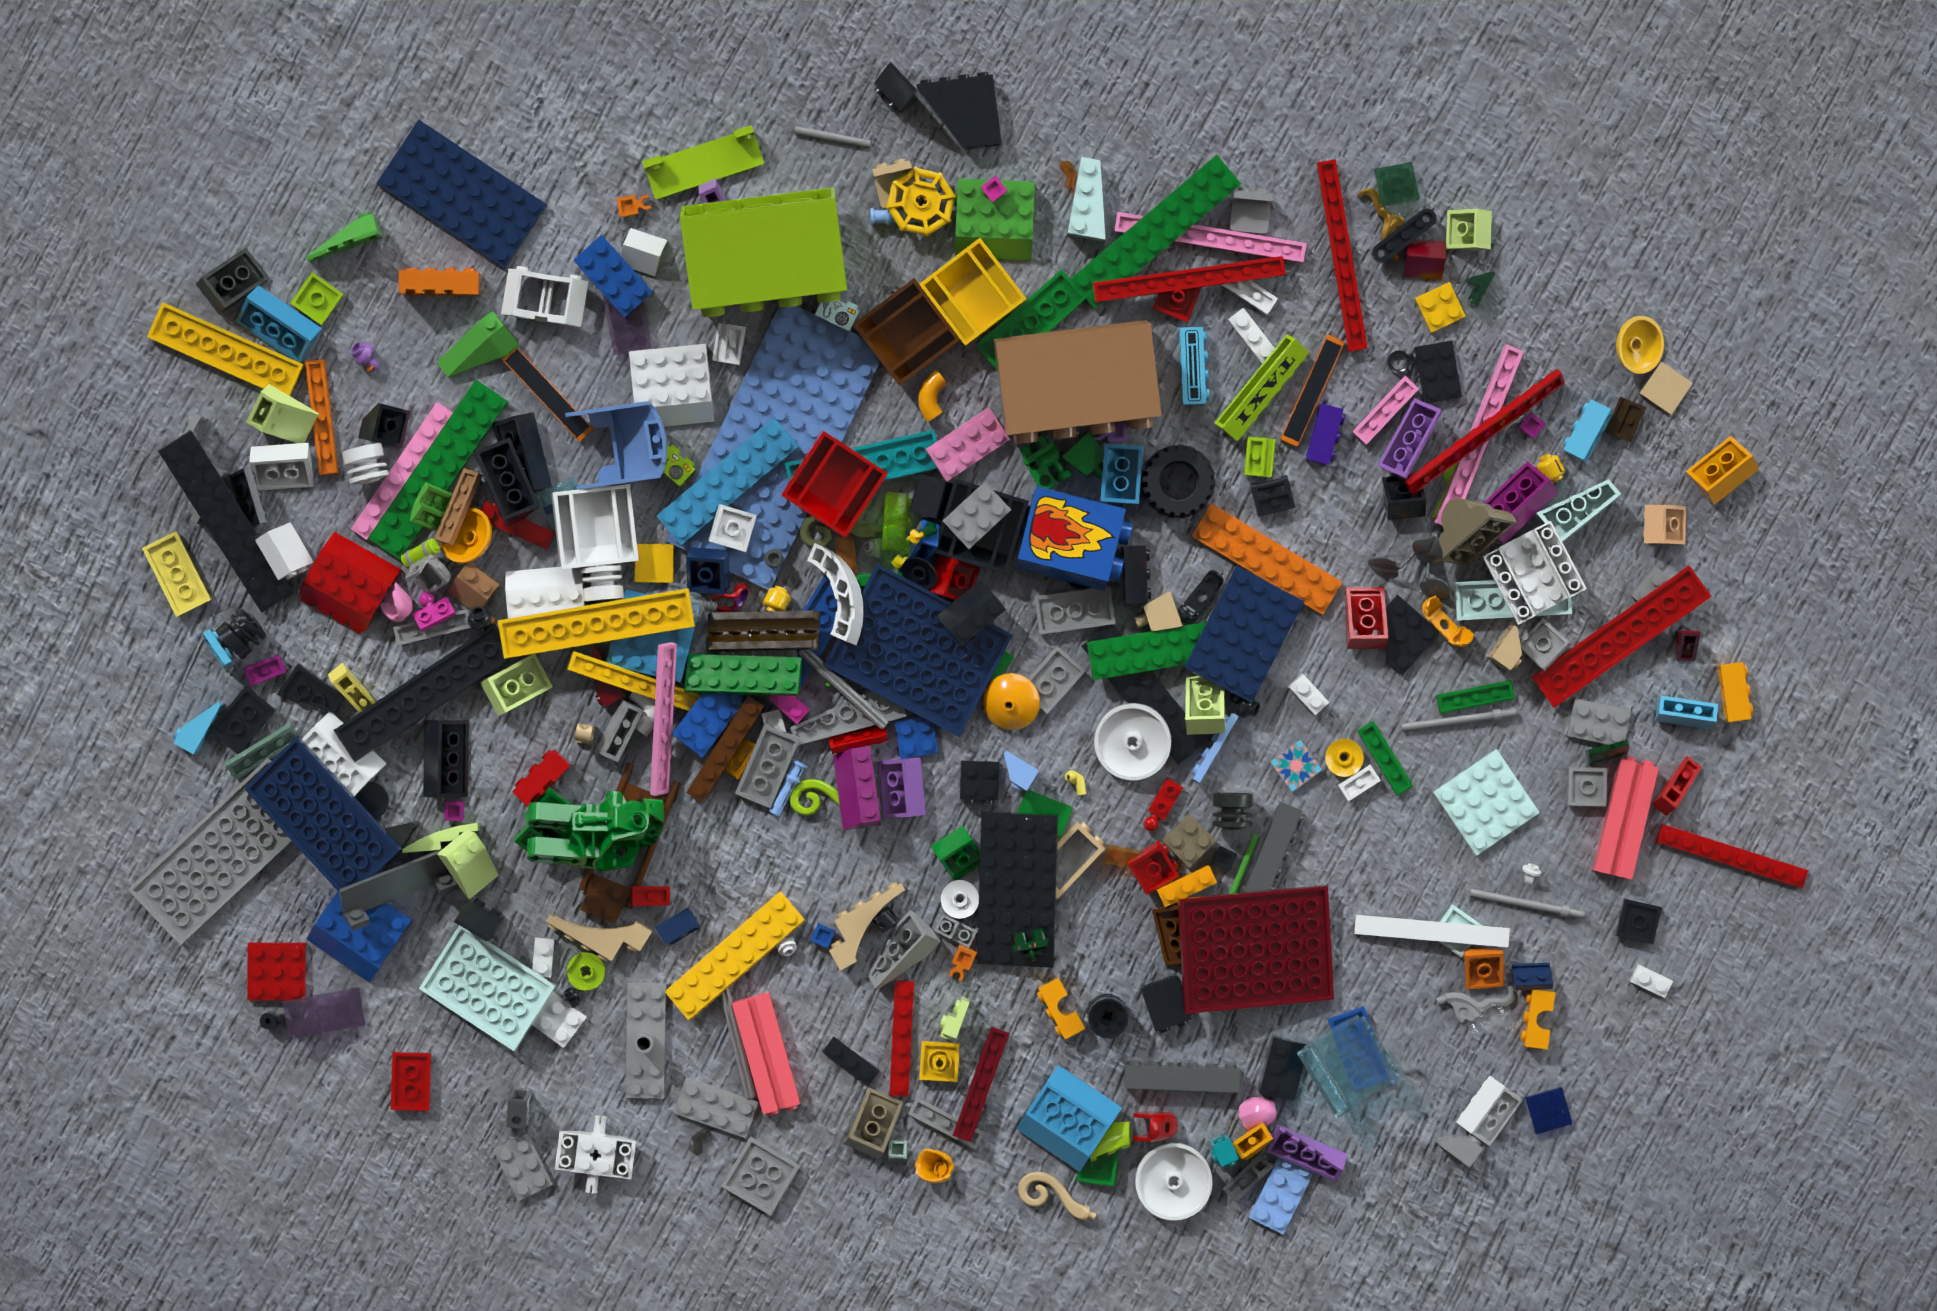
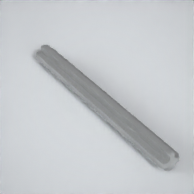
(844, 688)
(738, 1045)

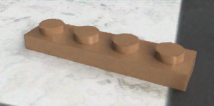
(458, 506)

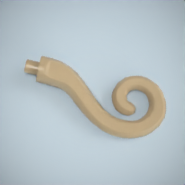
(1072, 1207)

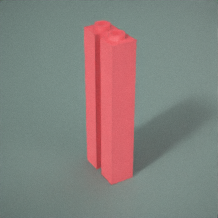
(1625, 817)
(766, 1053)

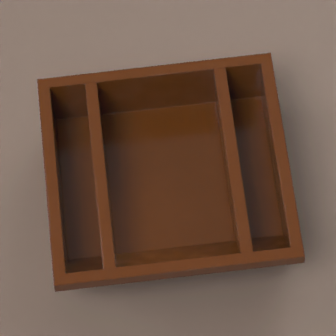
(898, 341)

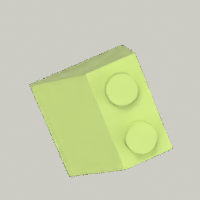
(1469, 229)

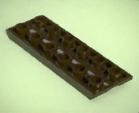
(763, 631)

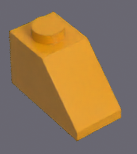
(1253, 1141)

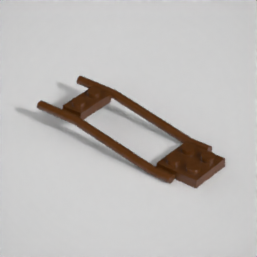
(607, 897)

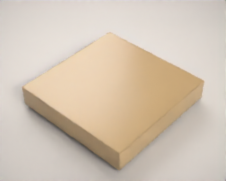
(1665, 388)

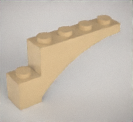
(854, 923)
(603, 940)

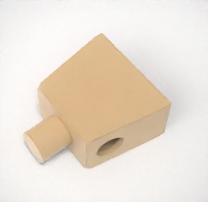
(1159, 614)

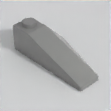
(908, 946)

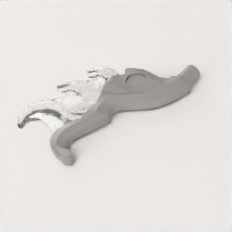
(1484, 1013)

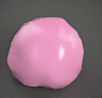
(396, 604)
(1257, 1110)

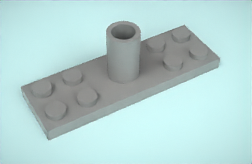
(645, 1019)

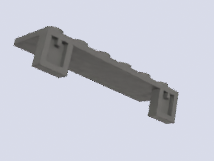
(394, 884)

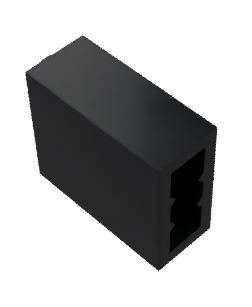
(1165, 1003)

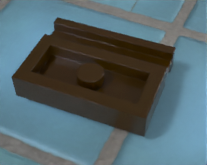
(1625, 419)

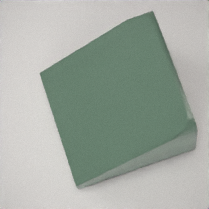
(897, 1152)

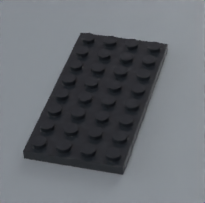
(1016, 885)

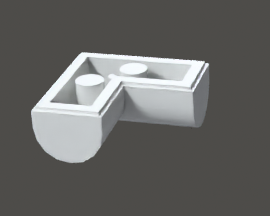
(646, 721)

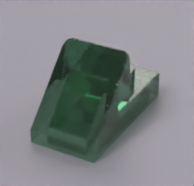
(1481, 282)

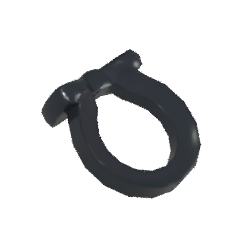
(1408, 368)

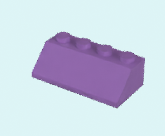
(1410, 439)

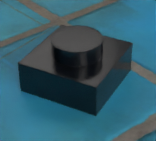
(1224, 858)

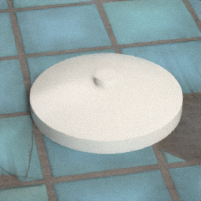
(1132, 741)
(1173, 1181)

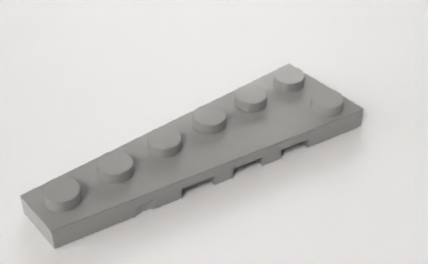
(845, 719)

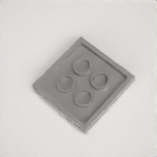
(760, 1175)

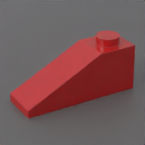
(1676, 786)

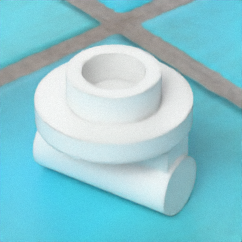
(787, 946)

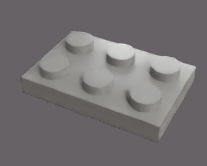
(976, 515)
(1055, 678)
(1598, 722)
(523, 1166)

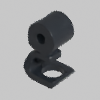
(885, 919)
(271, 1020)

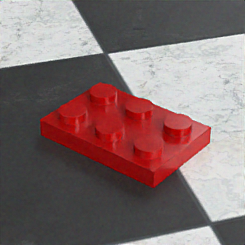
(411, 1081)

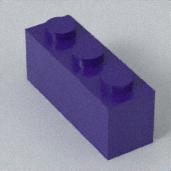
(1325, 434)

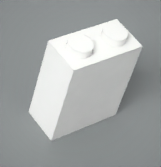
(284, 551)

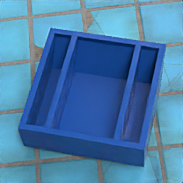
(363, 948)

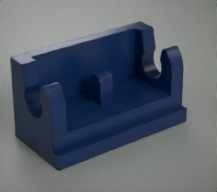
(678, 927)

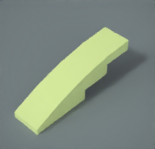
(436, 840)

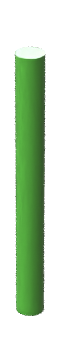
(1244, 864)

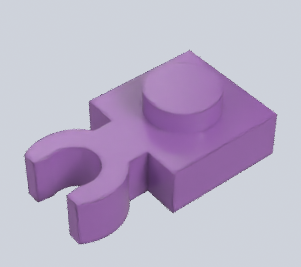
(1119, 435)

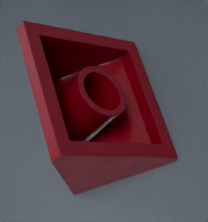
(1425, 259)

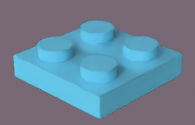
(221, 654)

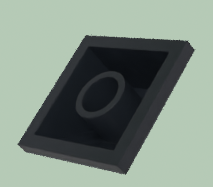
(385, 425)

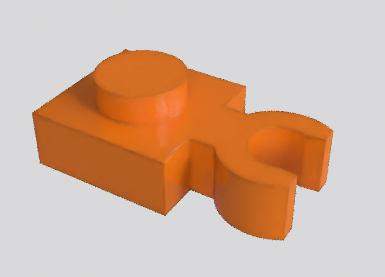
(629, 205)
(963, 960)

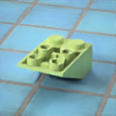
(282, 415)

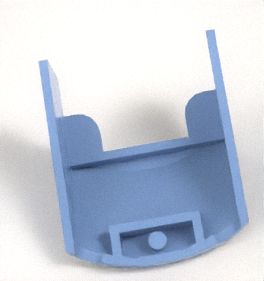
(637, 442)

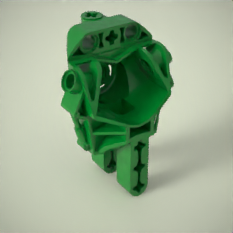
(595, 832)

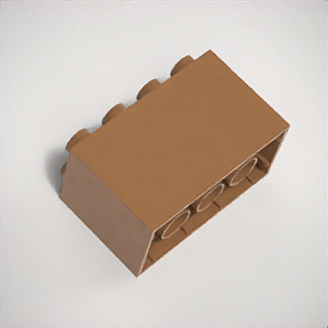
(1077, 380)

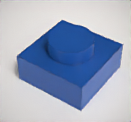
(823, 935)

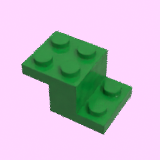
(527, 832)

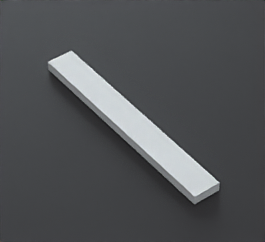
(1432, 931)

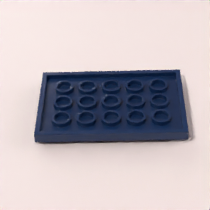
(1243, 634)

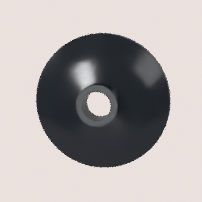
(920, 572)

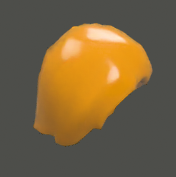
(934, 1166)

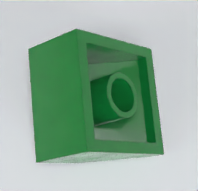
(957, 853)

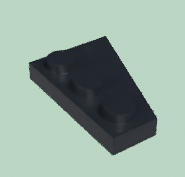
(310, 689)

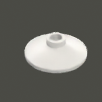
(959, 909)

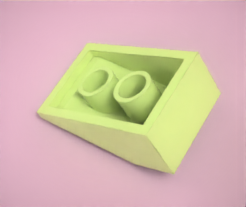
(516, 684)
(1204, 707)
(468, 863)

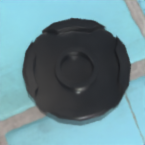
(373, 799)

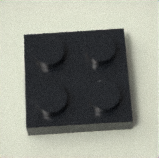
(1638, 921)

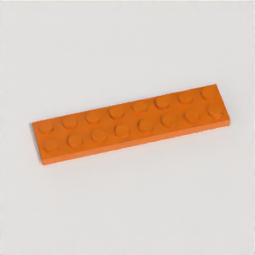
(1266, 558)

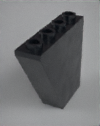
(965, 108)

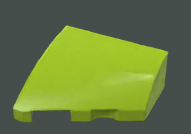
(1116, 1138)

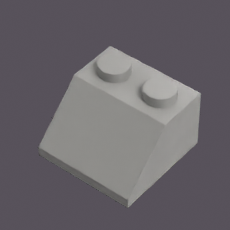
(1461, 1146)

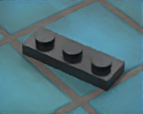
(851, 1061)

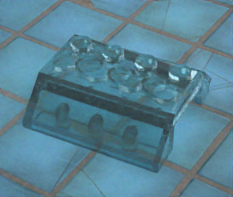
(1348, 1064)

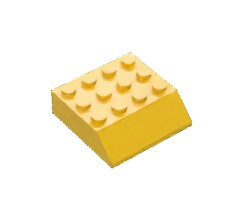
(973, 291)

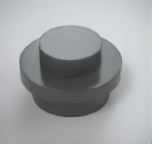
(773, 558)

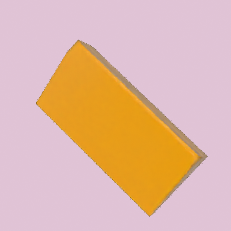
(740, 760)

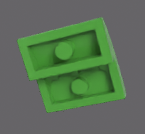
(430, 506)

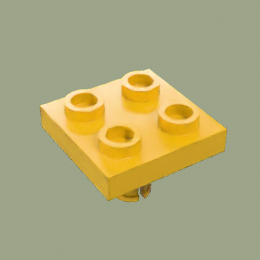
(939, 1061)

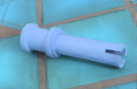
(884, 216)
(791, 779)

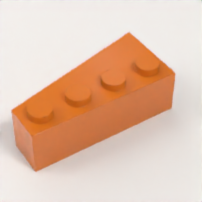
(439, 283)

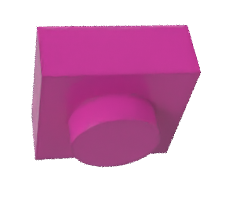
(993, 189)

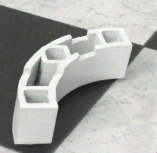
(846, 591)

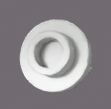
(1530, 871)

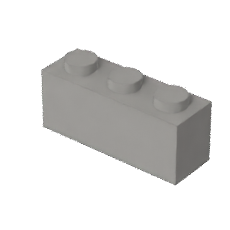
(619, 730)

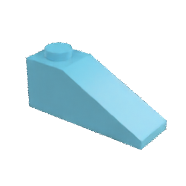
(194, 732)

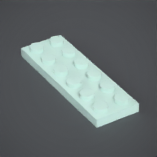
(1485, 601)

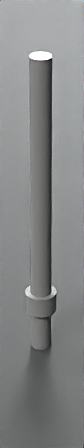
(1496, 715)
(1563, 911)

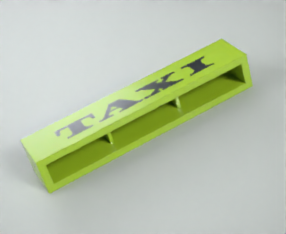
(1262, 387)

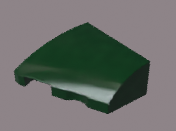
(1607, 752)

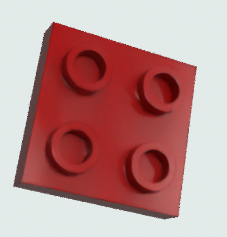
(1177, 303)

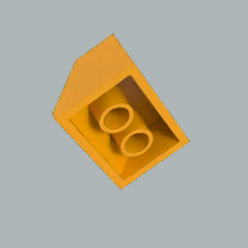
(1723, 470)

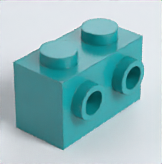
(1223, 1151)

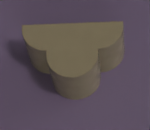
(1471, 529)

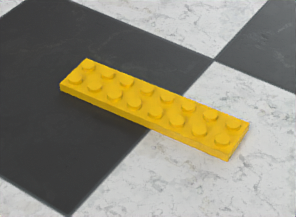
(224, 349)
(735, 956)

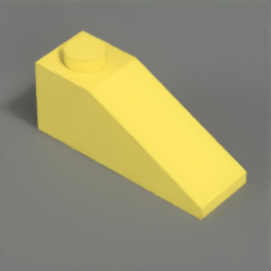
(351, 687)

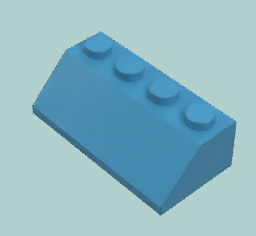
(278, 324)

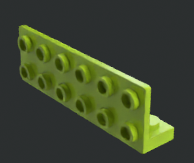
(703, 163)

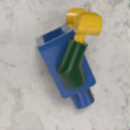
(923, 542)

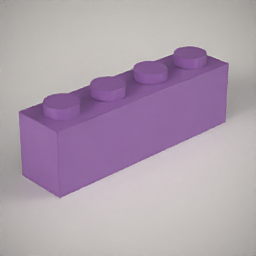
(1307, 1153)

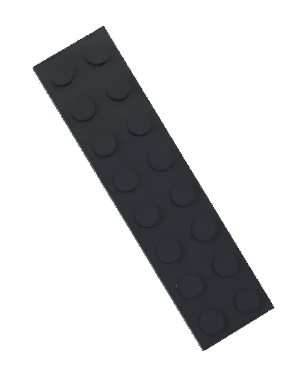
(1147, 690)

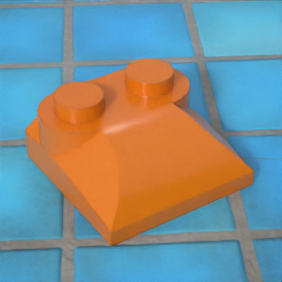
(1484, 967)

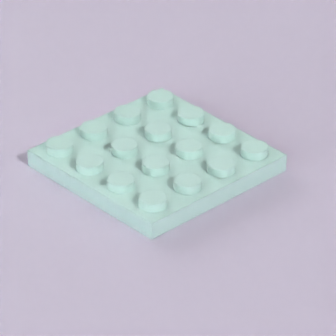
(1486, 802)

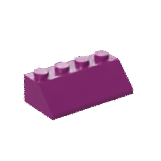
(1522, 496)
(857, 788)

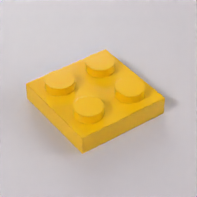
(1440, 307)

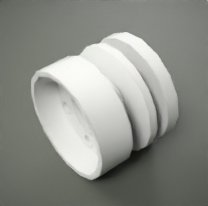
(365, 463)
(602, 583)

